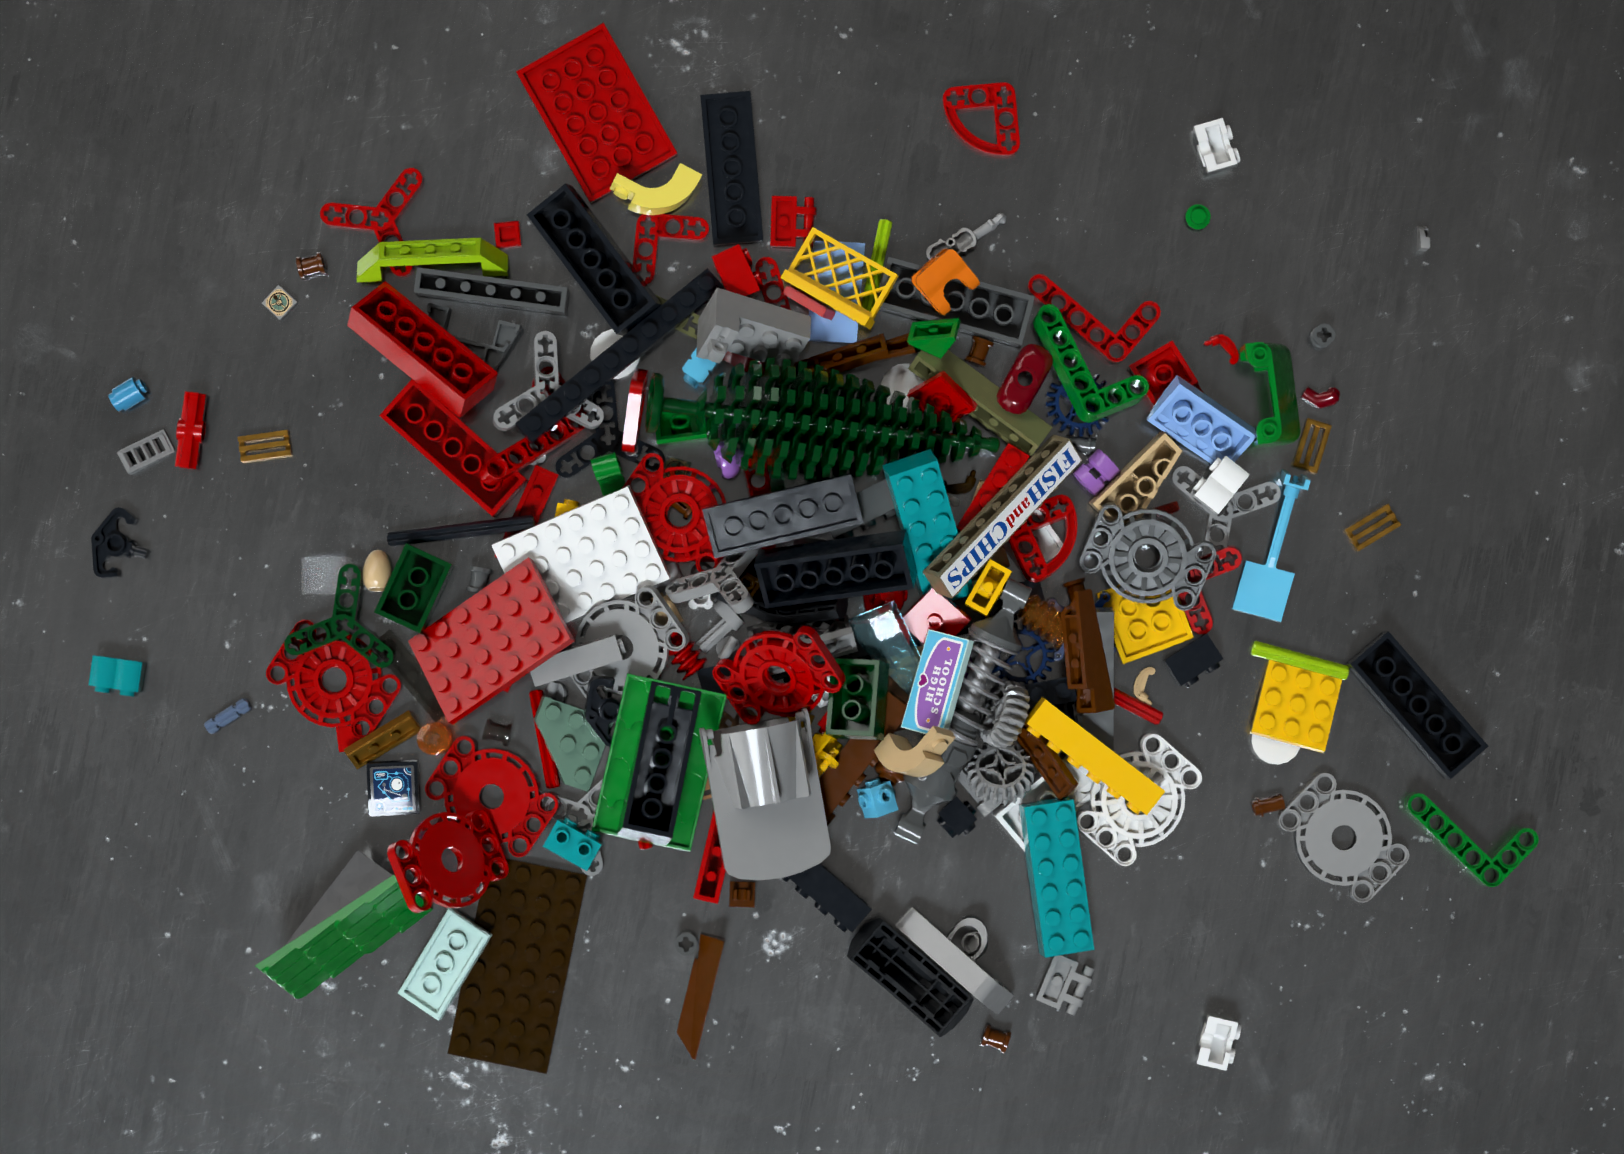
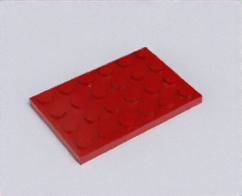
(596, 112)
(491, 641)

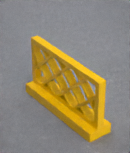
(825, 294)

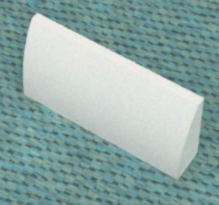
(1010, 815)

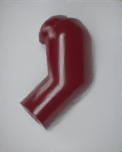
(1322, 399)

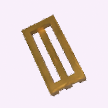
(286, 442)
(1305, 466)
(1391, 516)

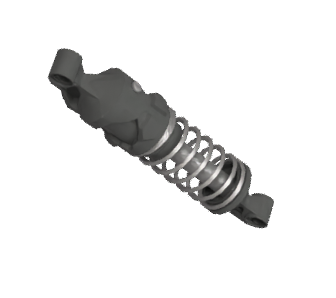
(996, 635)

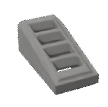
(130, 468)

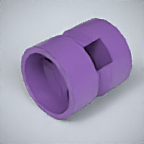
(1104, 468)

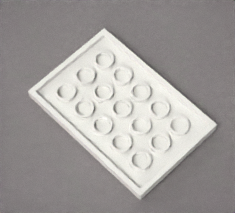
(589, 553)

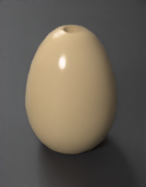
(376, 571)

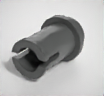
(1083, 444)

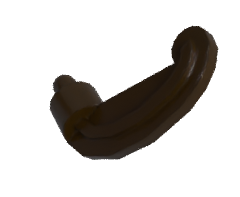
(962, 488)

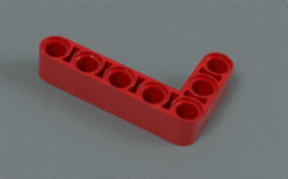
(1090, 322)
(522, 448)

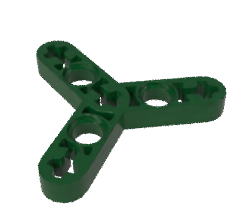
(343, 613)

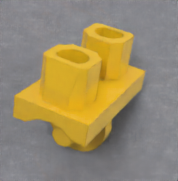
(825, 751)

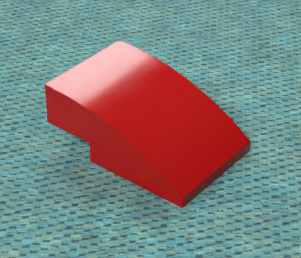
(1161, 368)

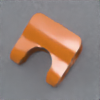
(937, 272)

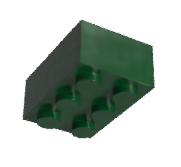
(414, 588)
(861, 703)

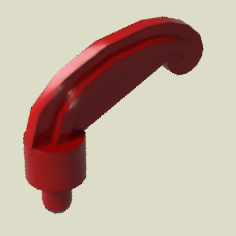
(1227, 344)

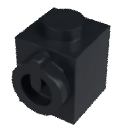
(957, 817)

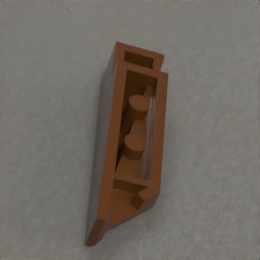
(861, 353)
(1085, 655)
(699, 992)

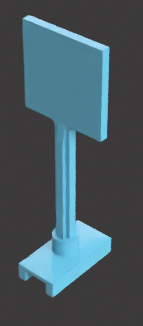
(1262, 587)

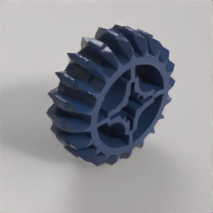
(1067, 421)
(1031, 675)

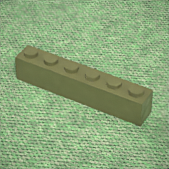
(1022, 430)

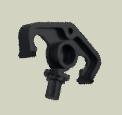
(109, 542)
(600, 711)

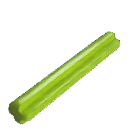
(878, 256)
(1300, 660)

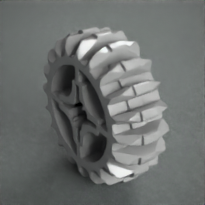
(1007, 714)
(986, 780)

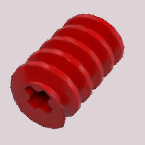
(686, 657)

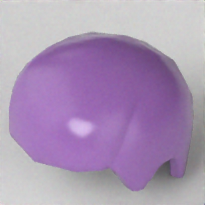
(729, 470)

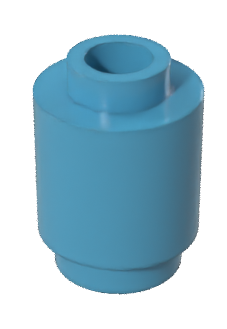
(128, 394)

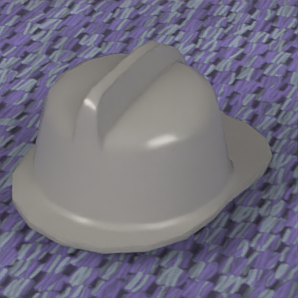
(970, 937)

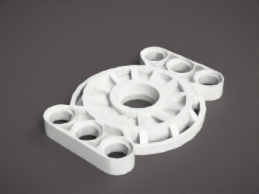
(1126, 824)

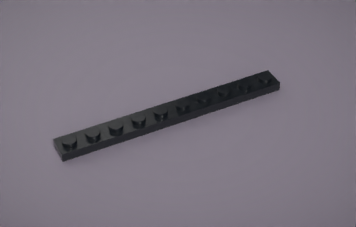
(618, 356)

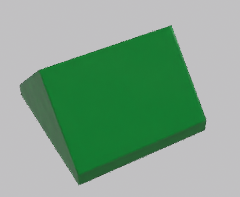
(679, 429)

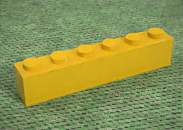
(1094, 756)

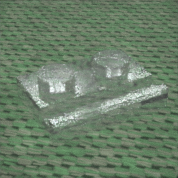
(320, 574)

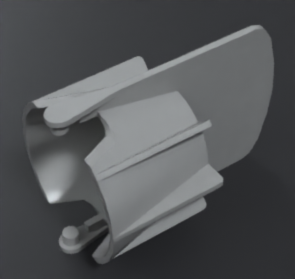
(767, 797)

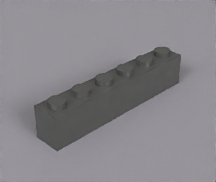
(491, 291)
(1102, 723)

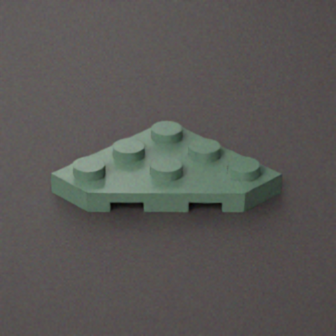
(570, 741)

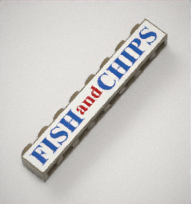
(1002, 516)

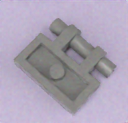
(1057, 981)

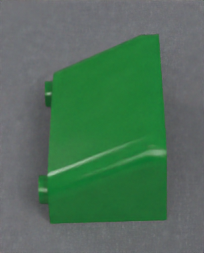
(1277, 362)

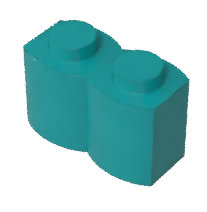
(116, 674)

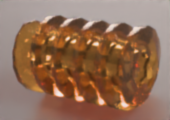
(1044, 617)
(444, 742)

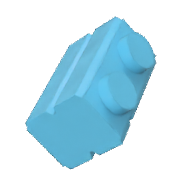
(698, 370)

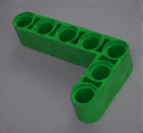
(1081, 373)
(608, 472)
(1466, 844)

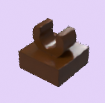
(742, 894)

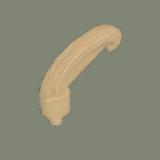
(1140, 684)

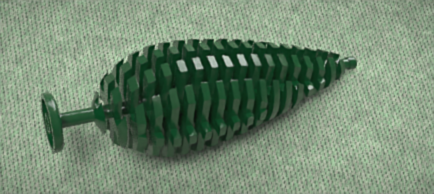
(815, 422)

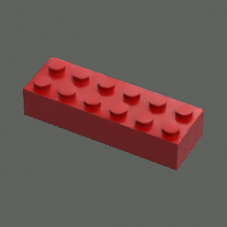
(422, 349)
(449, 446)

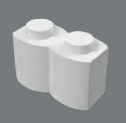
(1220, 484)

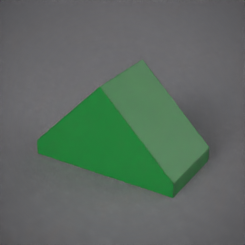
(934, 335)

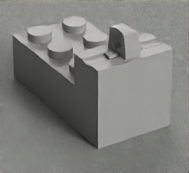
(750, 329)

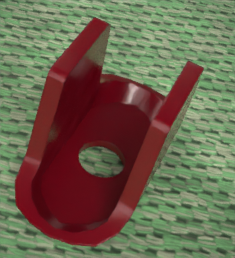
(1016, 397)

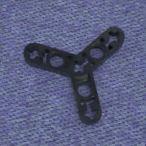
(601, 447)

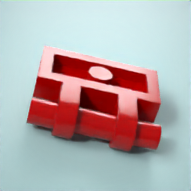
(784, 220)

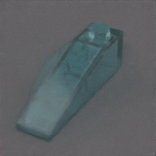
(889, 640)

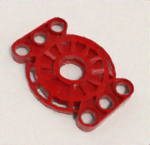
(664, 492)
(766, 694)
(351, 700)
(476, 774)
(424, 860)

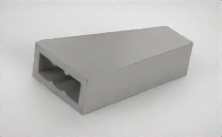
(579, 659)

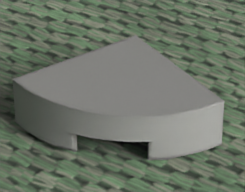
(1423, 240)

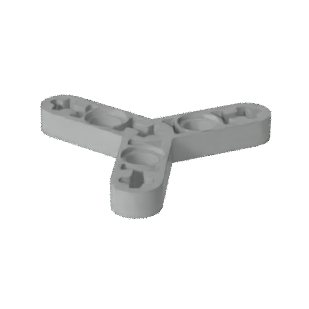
(534, 393)
(1233, 508)
(717, 579)
(586, 824)

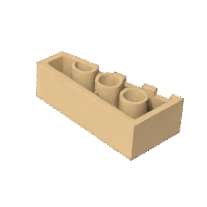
(1139, 478)

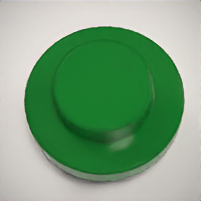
(1197, 217)

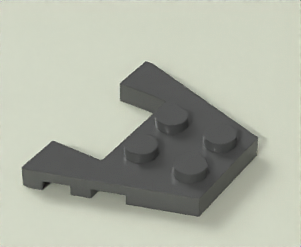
(491, 354)

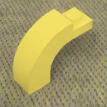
(660, 199)

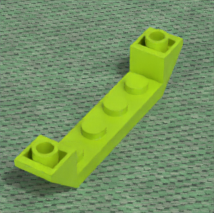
(429, 252)

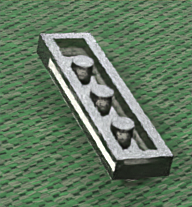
(410, 674)

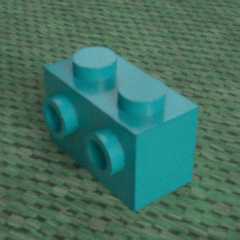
(573, 843)

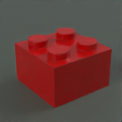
(735, 272)

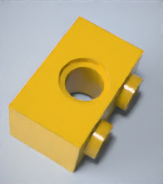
(988, 588)

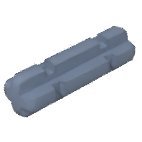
(227, 716)

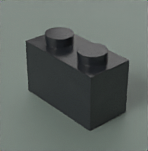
(1193, 660)

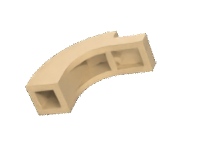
(922, 760)

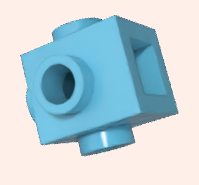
(877, 798)

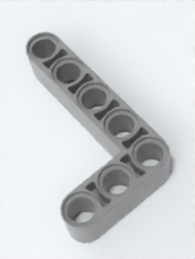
(954, 961)

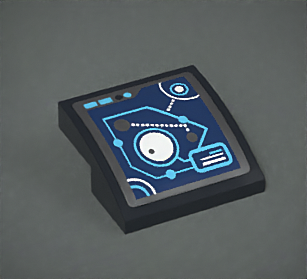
(393, 788)

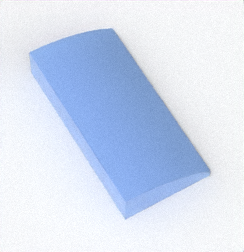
(841, 328)
(1200, 422)

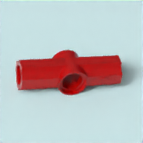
(191, 430)

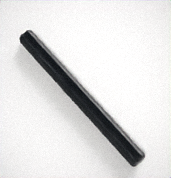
(460, 530)

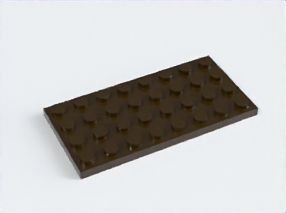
(518, 983)

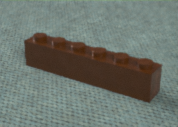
(855, 759)

